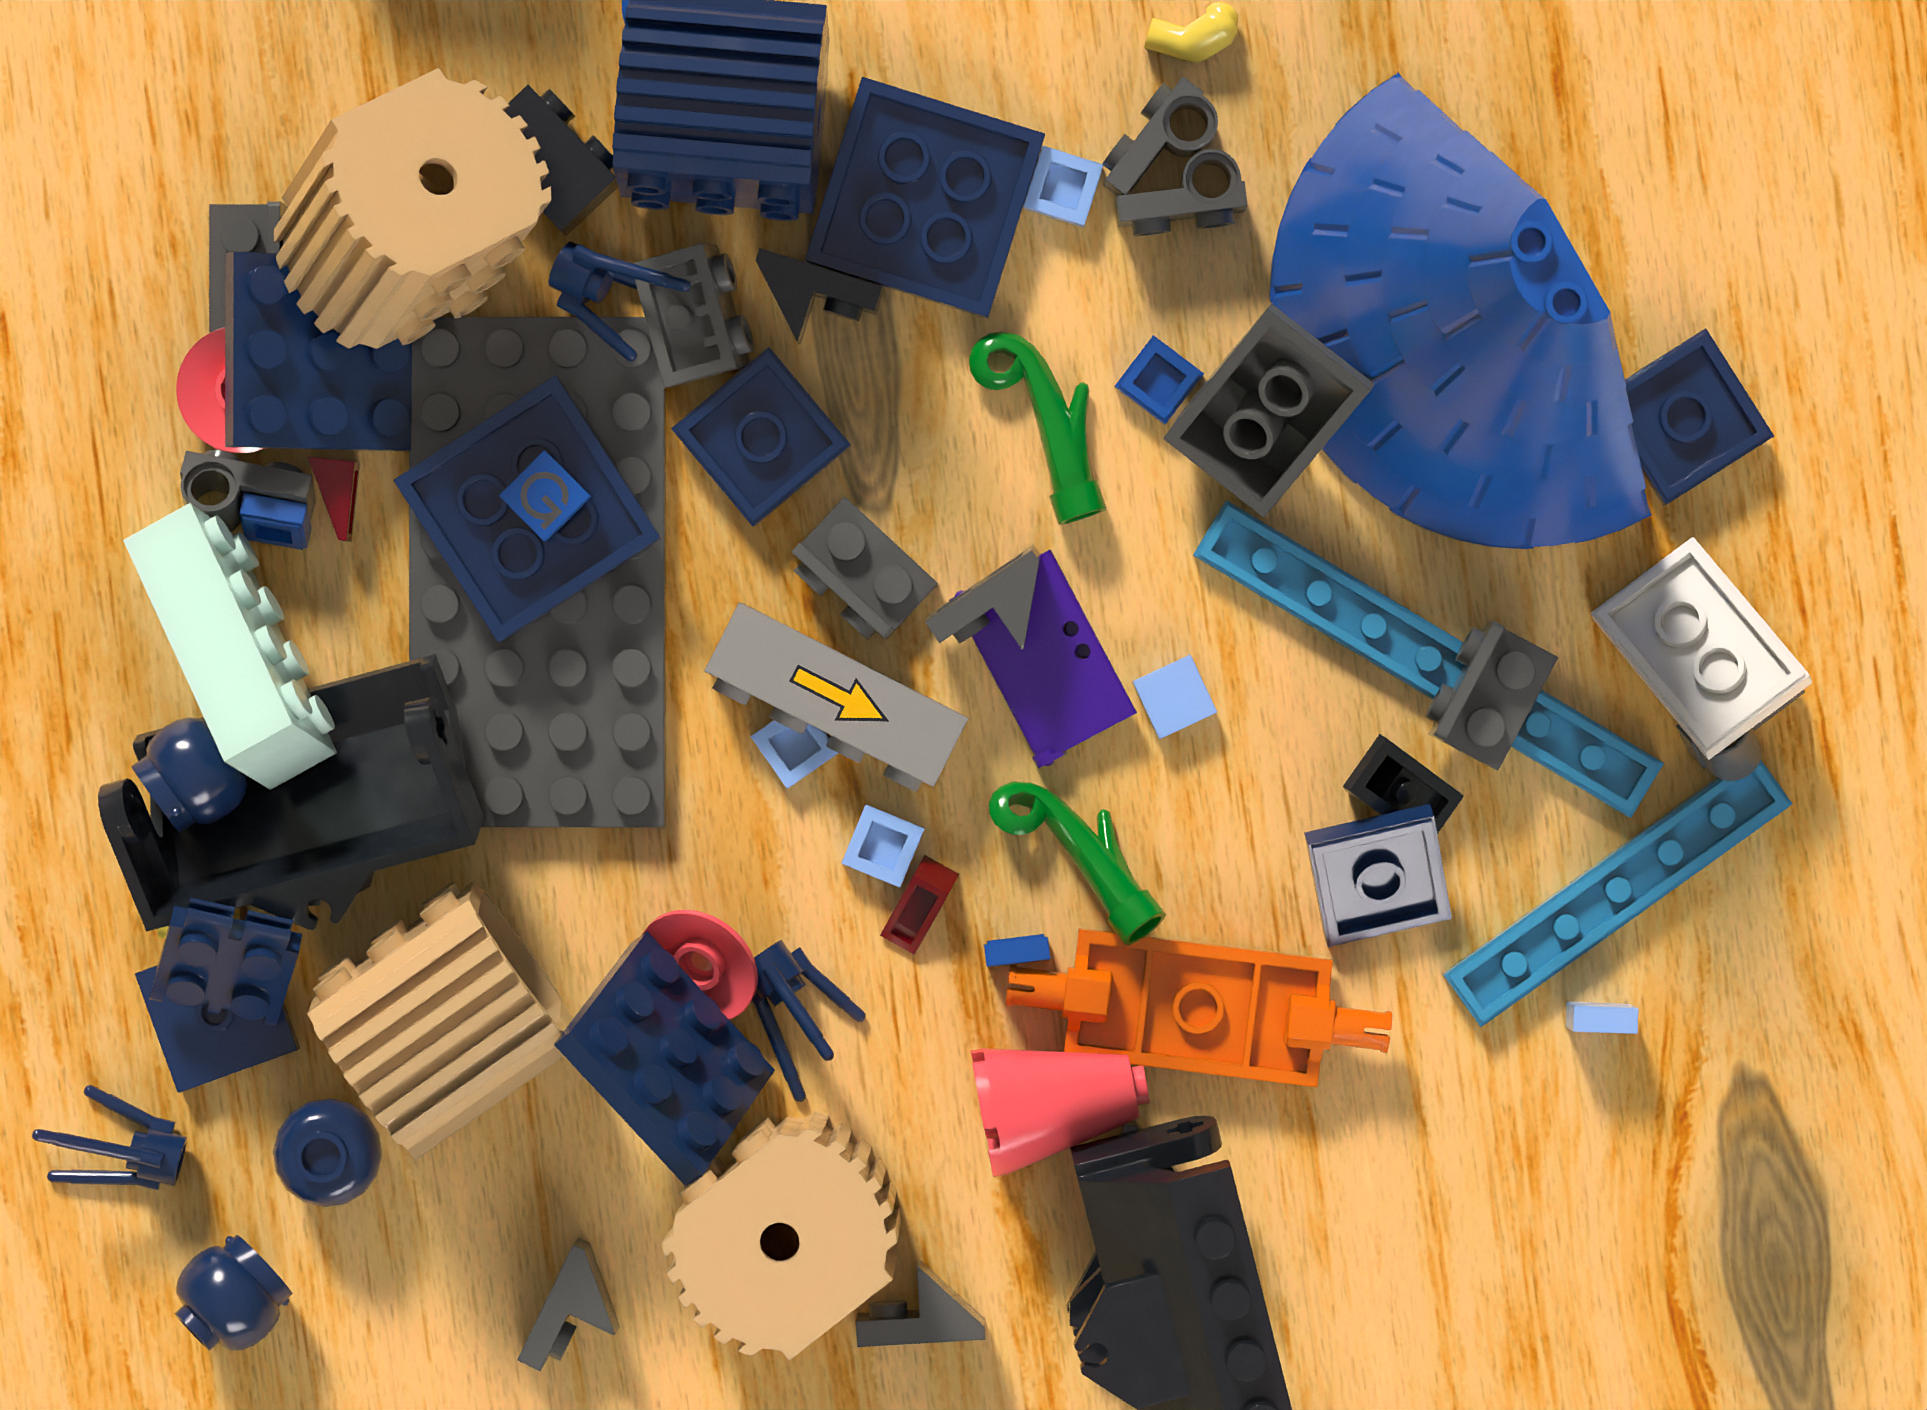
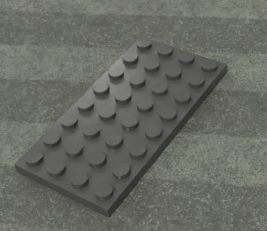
(574, 705)

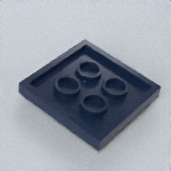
(925, 197)
(299, 385)
(489, 547)
(665, 1058)

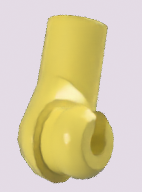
(1198, 39)

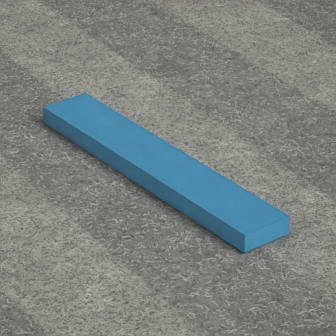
(1614, 892)

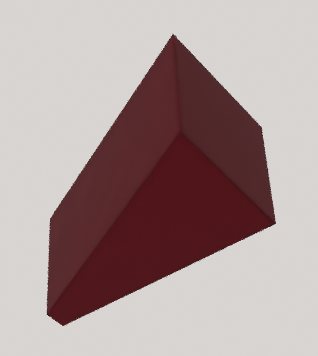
(339, 491)
(919, 904)

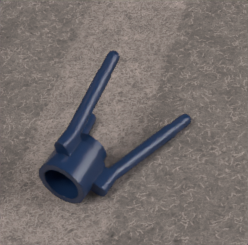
(589, 276)
(779, 981)
(153, 1155)

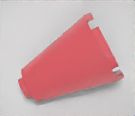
(1051, 1101)

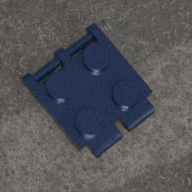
(227, 961)

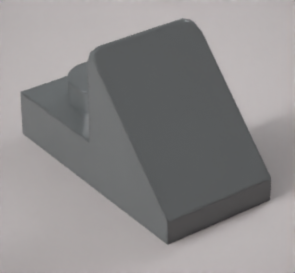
(1006, 590)
(576, 1292)
(940, 1317)

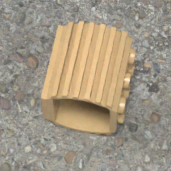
(381, 249)
(440, 1017)
(820, 1188)

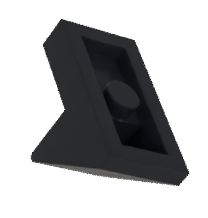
(798, 283)
(1395, 781)

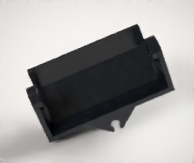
(377, 803)
(1173, 1288)

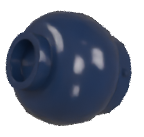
(189, 775)
(327, 1152)
(230, 1296)

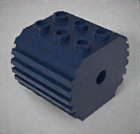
(721, 105)

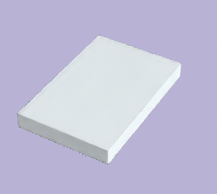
(1701, 648)

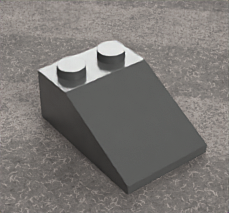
(1268, 410)

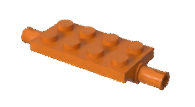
(1200, 1007)

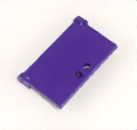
(1046, 684)

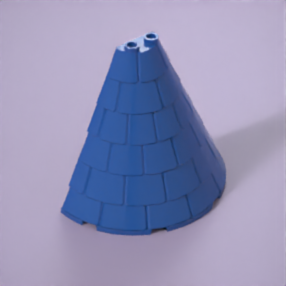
(1473, 319)

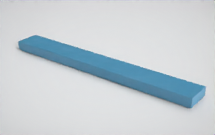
(1416, 651)

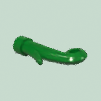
(1060, 428)
(1130, 909)

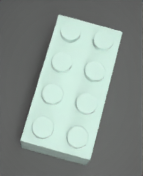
(232, 646)

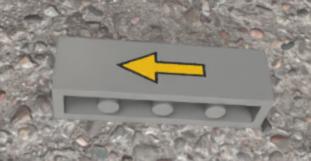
(835, 695)

